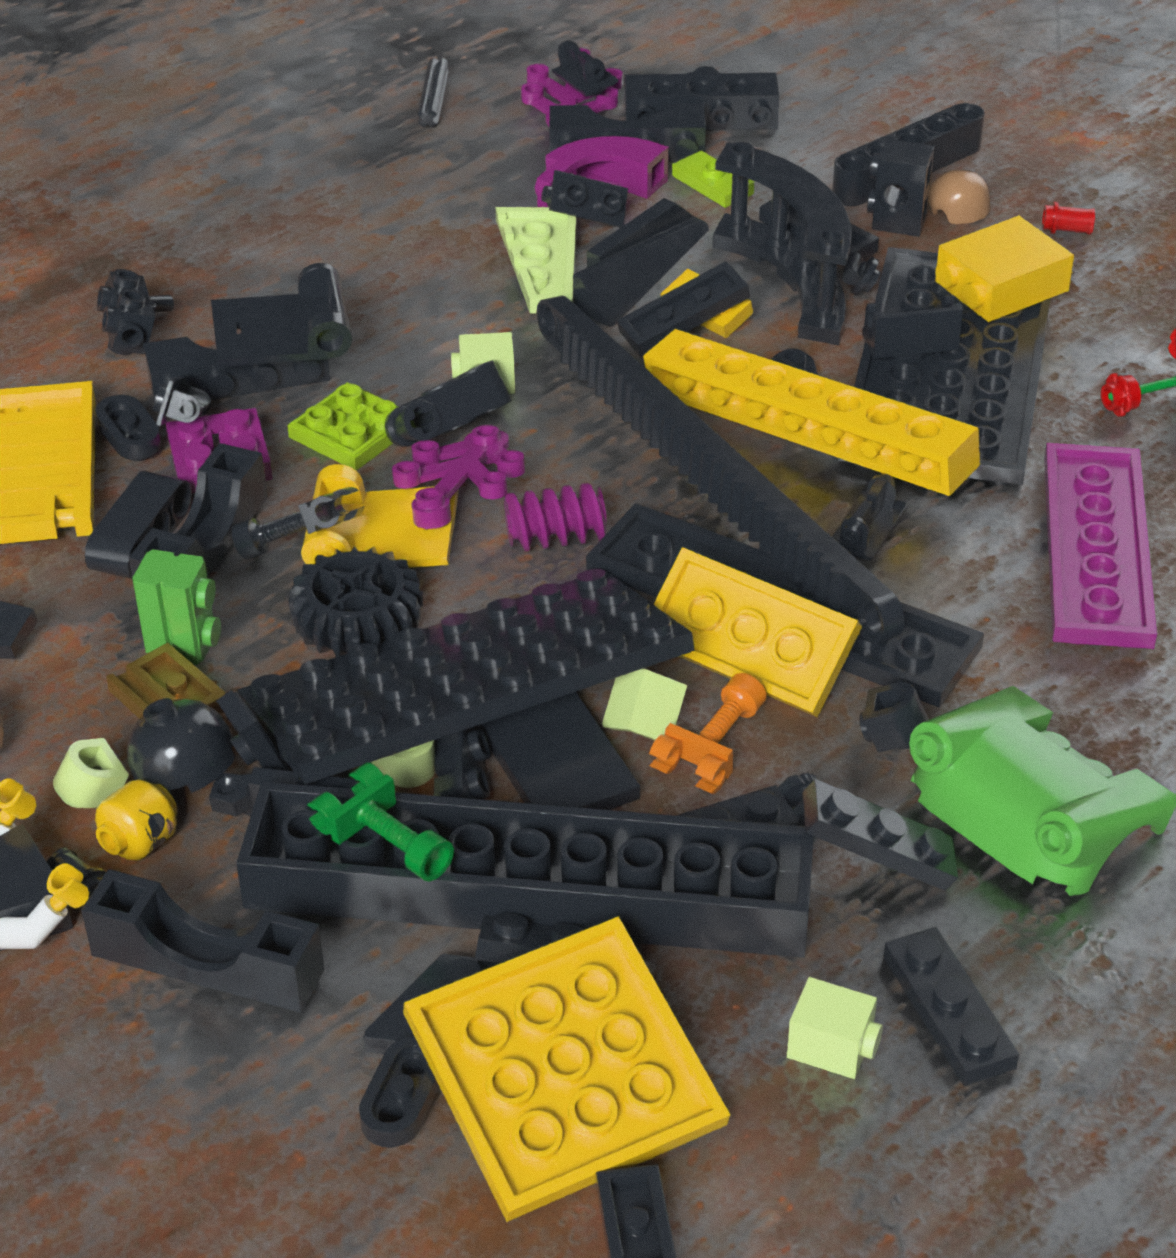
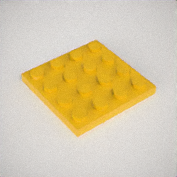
(564, 1067)

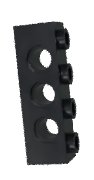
(729, 99)

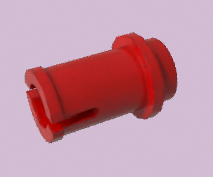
(1068, 219)

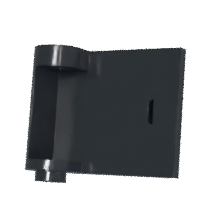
(285, 326)

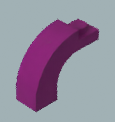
(610, 159)

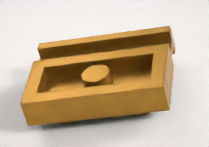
(160, 676)

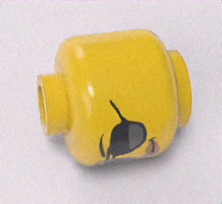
(136, 820)

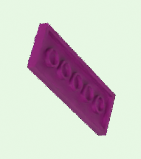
(1098, 547)

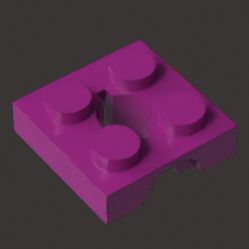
(193, 441)

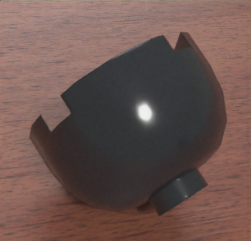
(179, 745)

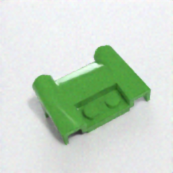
(1028, 792)

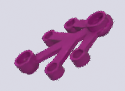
(539, 81)
(480, 447)

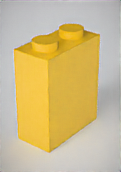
(1004, 268)

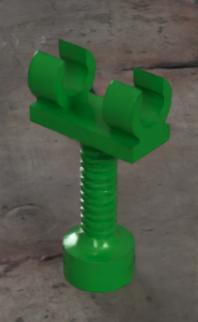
(426, 853)

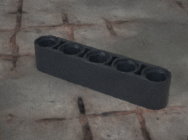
(953, 132)

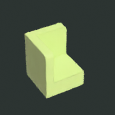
(644, 703)

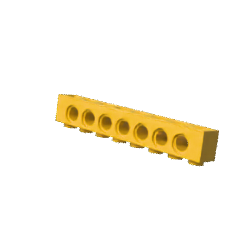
(817, 412)

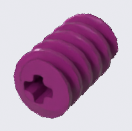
(555, 516)

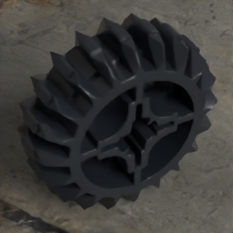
(354, 600)

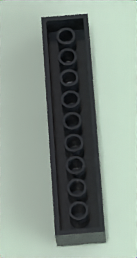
(660, 874)

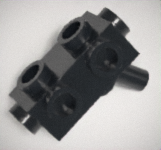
(129, 311)

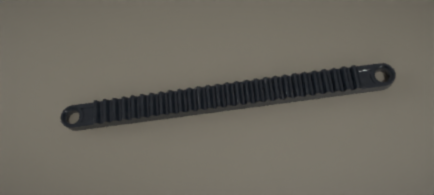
(721, 473)

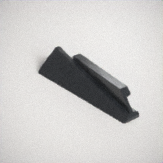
(634, 260)

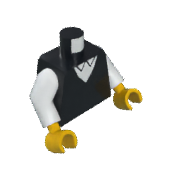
(31, 894)

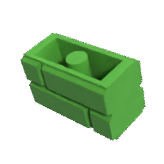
(176, 604)

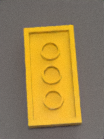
(758, 630)

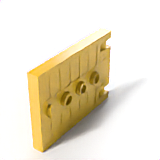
(46, 461)

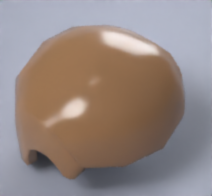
(961, 196)

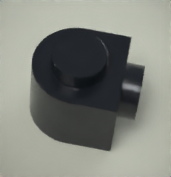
(891, 716)

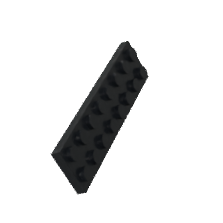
(927, 654)

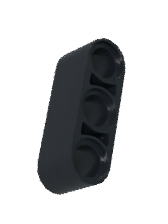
(145, 504)

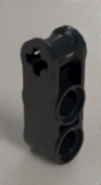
(448, 406)

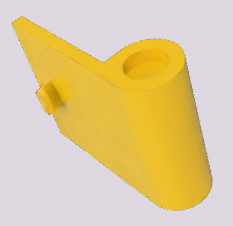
(382, 524)

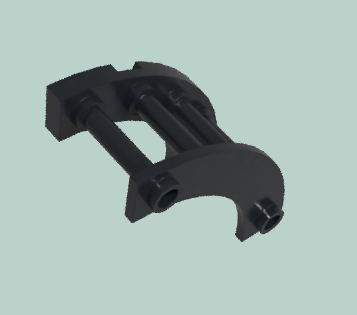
(805, 262)

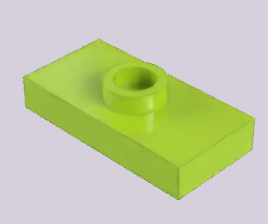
(700, 174)

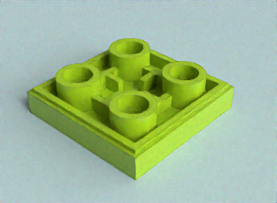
(345, 426)

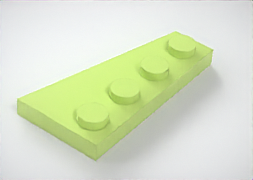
(540, 251)

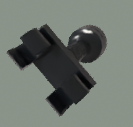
(325, 511)

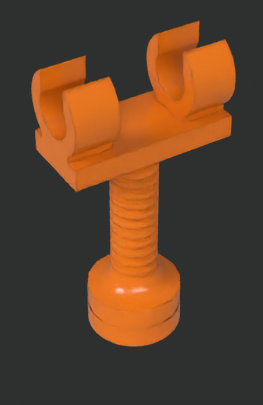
(741, 698)

